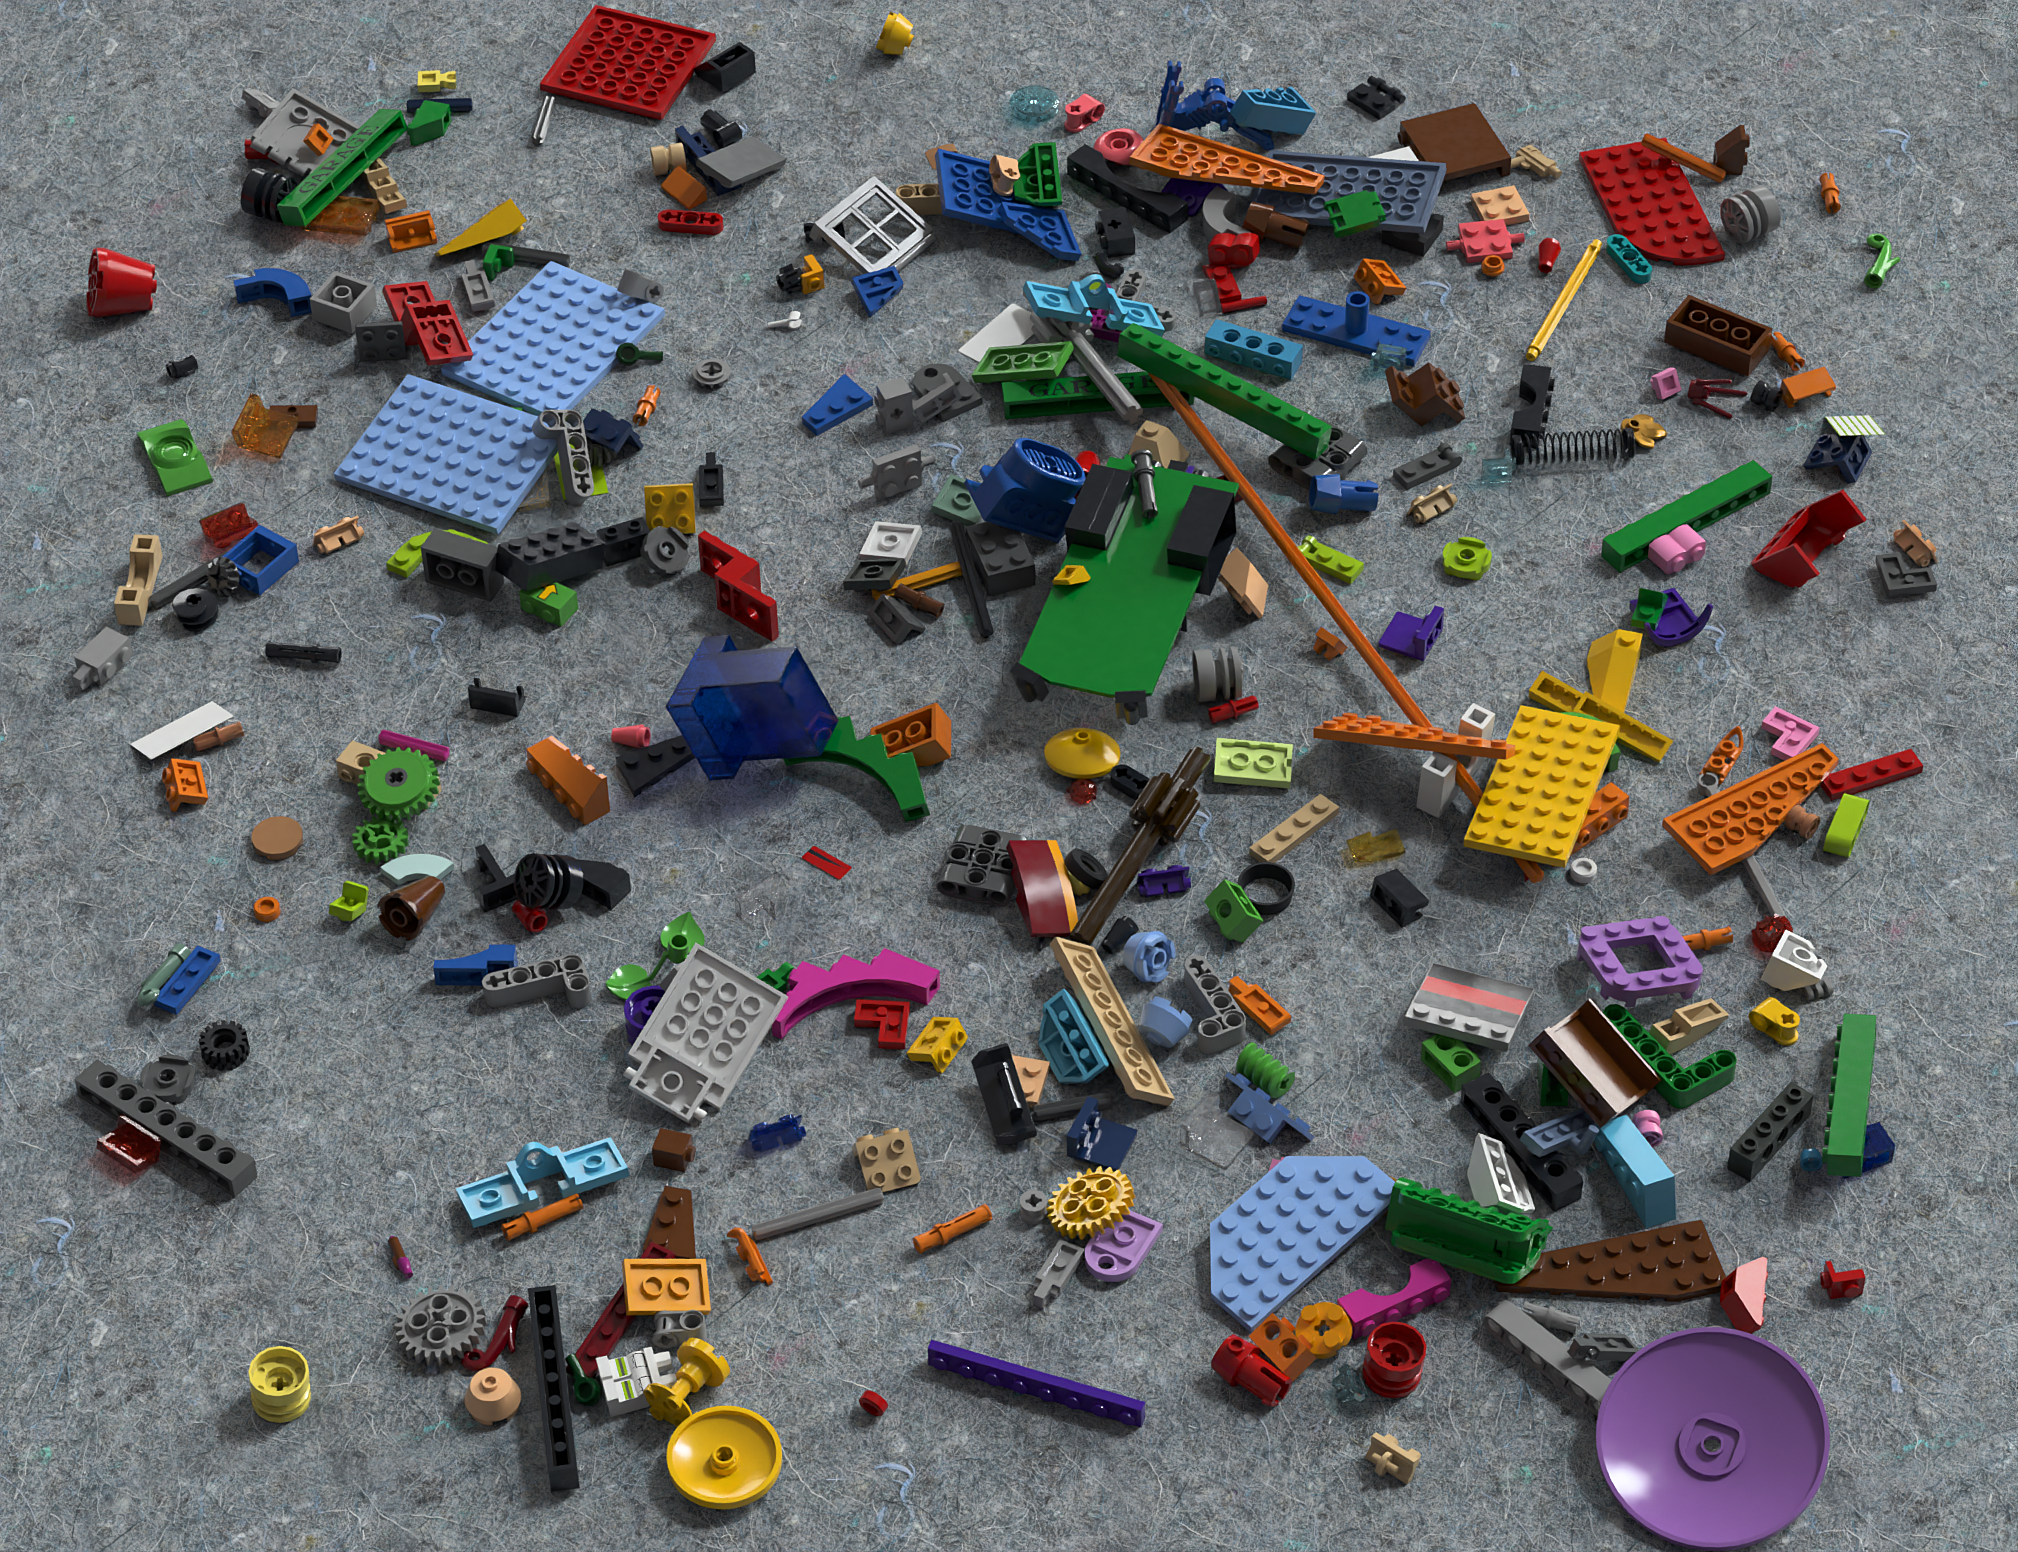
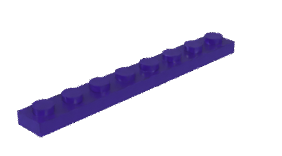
(1036, 1383)

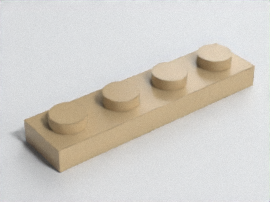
(1294, 830)

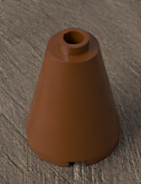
(410, 907)

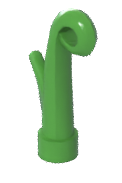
(1876, 275)

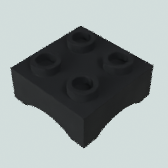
(1415, 242)

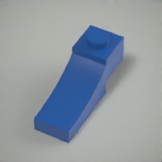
(473, 968)

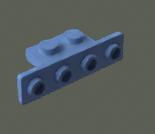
(1260, 1115)

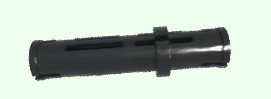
(306, 652)

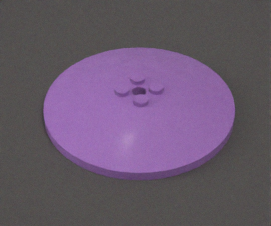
(1723, 1390)

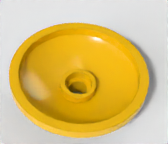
(1082, 753)

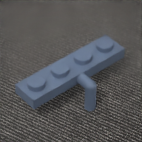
(1562, 1132)

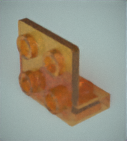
(263, 429)

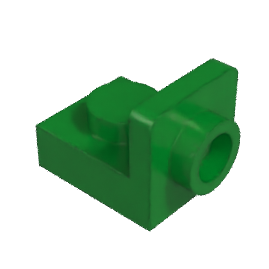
(496, 258)

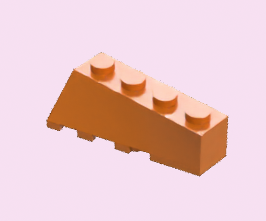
(569, 779)

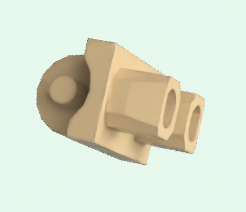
(1391, 1458)

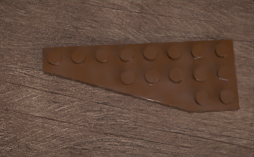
(1658, 1263)

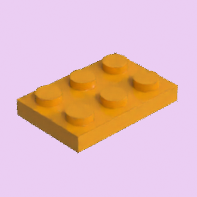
(665, 1285)

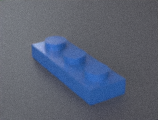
(187, 979)

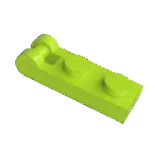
(1330, 560)

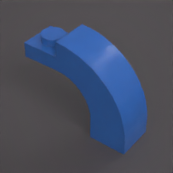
(278, 285)

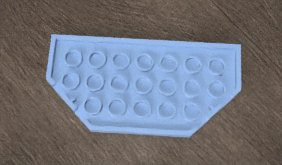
(1291, 1230)

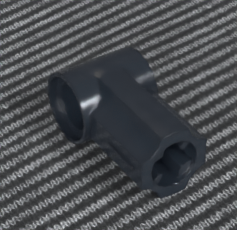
(722, 130)

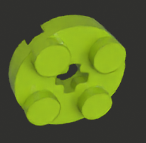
(1466, 568)

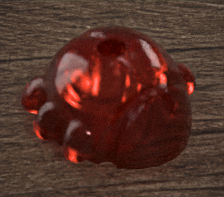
(1082, 791)

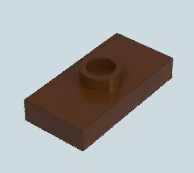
(306, 413)

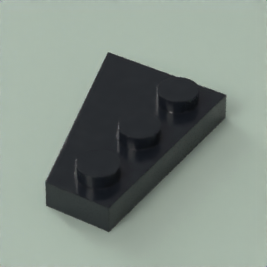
(651, 762)

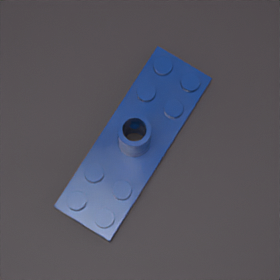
(1353, 326)

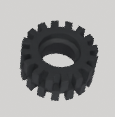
(227, 1056)

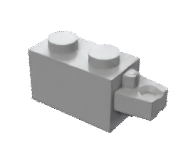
(101, 658)

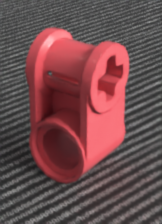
(1083, 113)

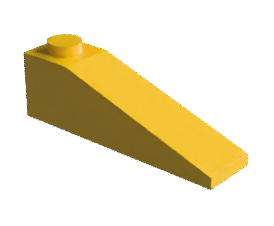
(495, 224)

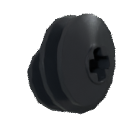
(195, 609)

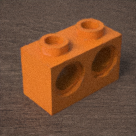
(1282, 1347)

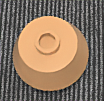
(492, 1396)

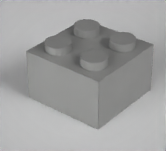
(343, 302)

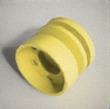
(279, 1384)

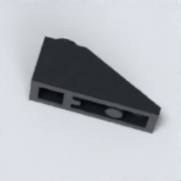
(604, 882)

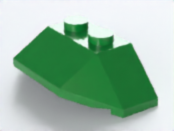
(1039, 177)

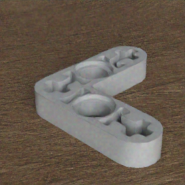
(1137, 289)

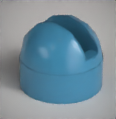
(1810, 1165)

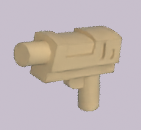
(1531, 158)

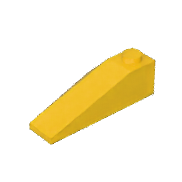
(1613, 665)

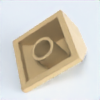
(1160, 442)

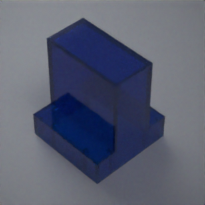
(749, 706)

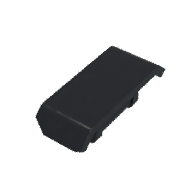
(1003, 1095)

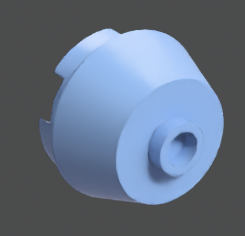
(1148, 955)
(1163, 1023)

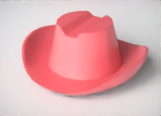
(1118, 145)

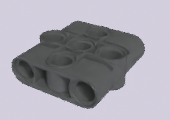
(1342, 454)
(979, 866)

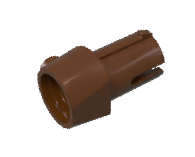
(1273, 225)

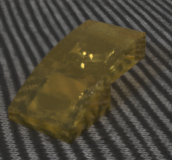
(1383, 846)

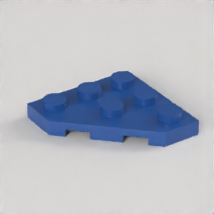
(1044, 227)

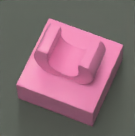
(1665, 383)

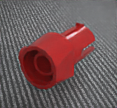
(1241, 1364)

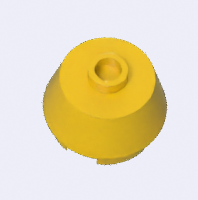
(895, 35)

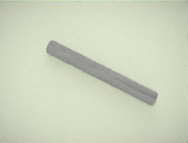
(817, 1213)

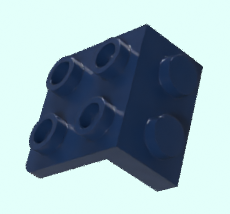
(609, 432)

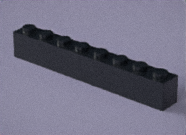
(553, 1388)

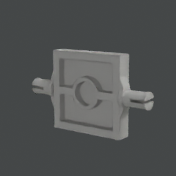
(897, 472)

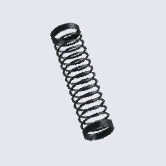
(1627, 445)

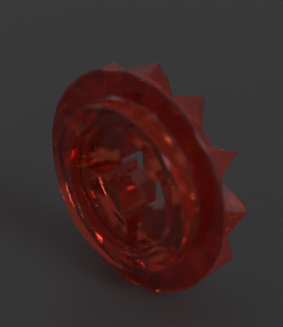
(1769, 943)

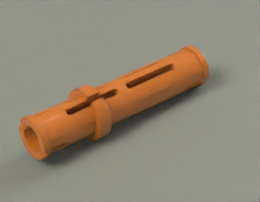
(531, 1221)
(944, 1232)

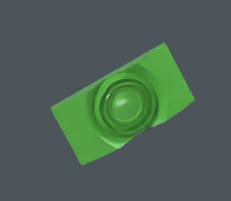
(175, 457)

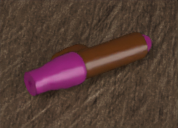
(399, 1259)

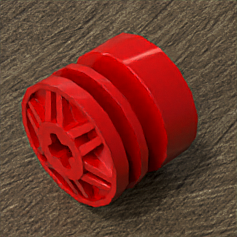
(1394, 1359)

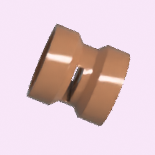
(1801, 821)

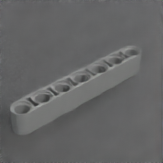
(1547, 1354)

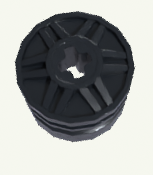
(264, 191)
(548, 881)

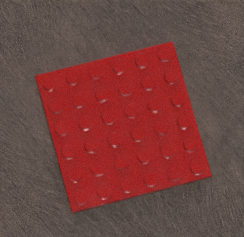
(628, 62)

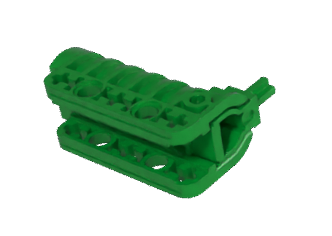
(1464, 1232)

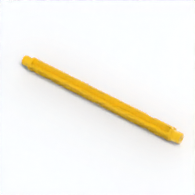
(1563, 300)

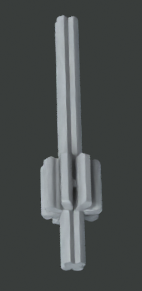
(1054, 330)

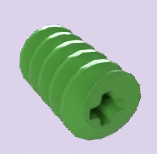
(1264, 1071)

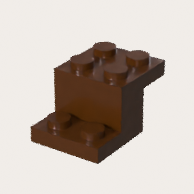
(1425, 394)

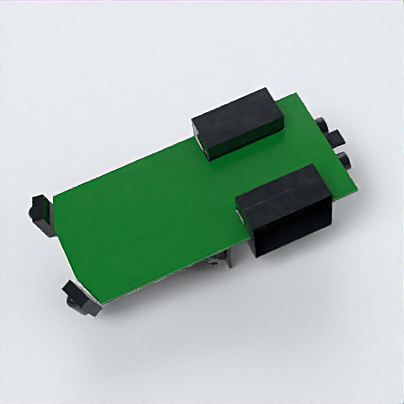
(1143, 572)

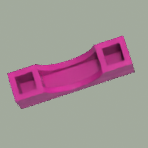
(1426, 1285)

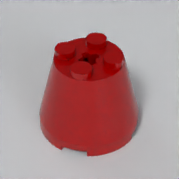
(118, 284)

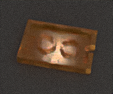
(346, 216)

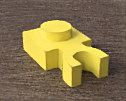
(433, 81)

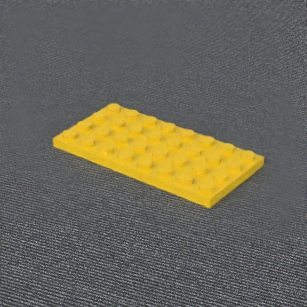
(1545, 790)

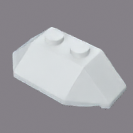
(1497, 1178)

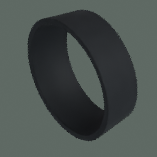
(1272, 871)

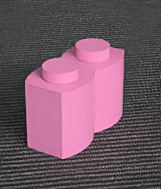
(1677, 549)

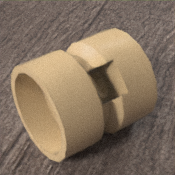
(667, 159)

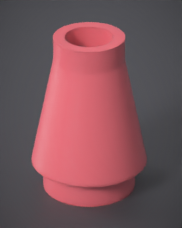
(633, 736)

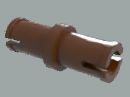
(919, 600)

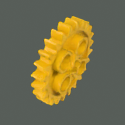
(1090, 1203)

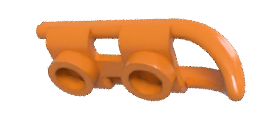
(1725, 749)
(748, 1251)

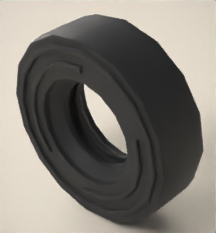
(1085, 868)

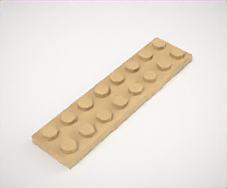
(1111, 1022)

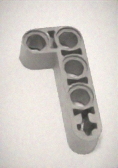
(577, 485)
(539, 980)
(1225, 1019)

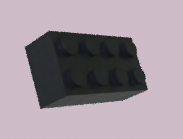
(550, 556)

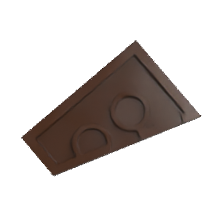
(674, 1223)

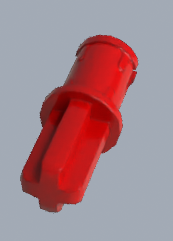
(1233, 709)

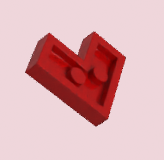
(889, 1016)

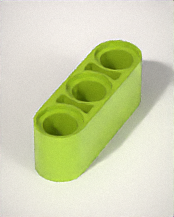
(1846, 825)

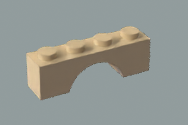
(133, 599)

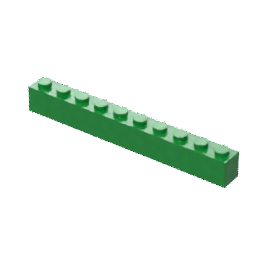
(1224, 391)

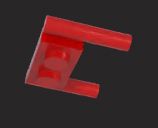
(1228, 291)

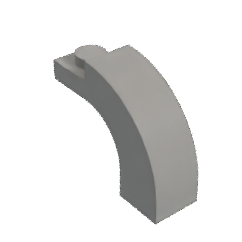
(1217, 208)

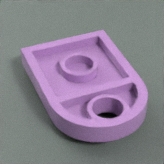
(1122, 1247)

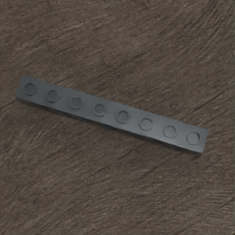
(179, 1133)

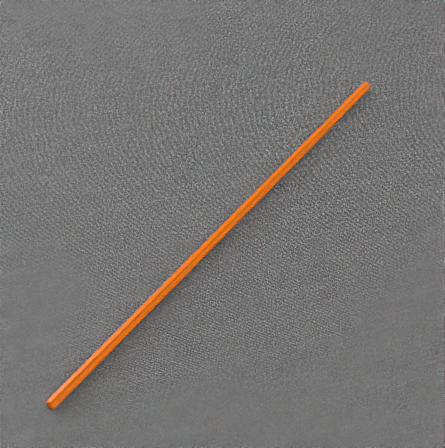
(1323, 593)

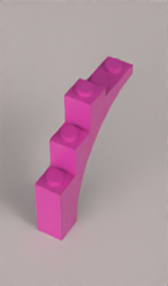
(849, 978)

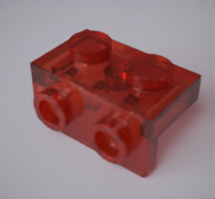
(227, 526)
(130, 1145)

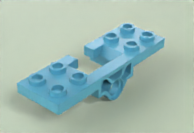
(1074, 302)
(507, 1195)

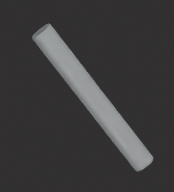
(914, 252)

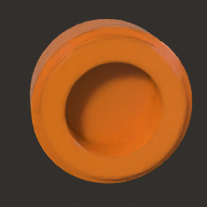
(266, 909)

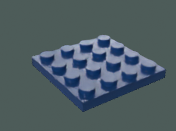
(968, 190)

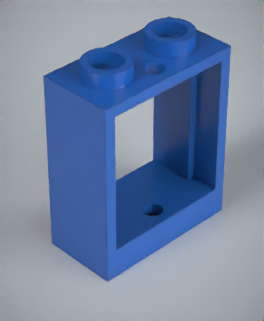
(270, 543)

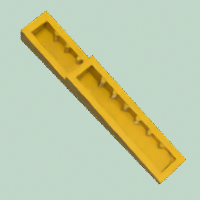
(1632, 733)

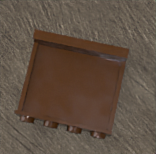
(1457, 138)
(1595, 1063)

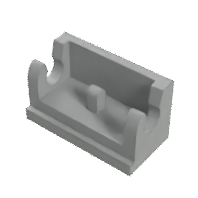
(936, 400)

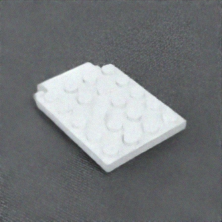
(702, 1035)

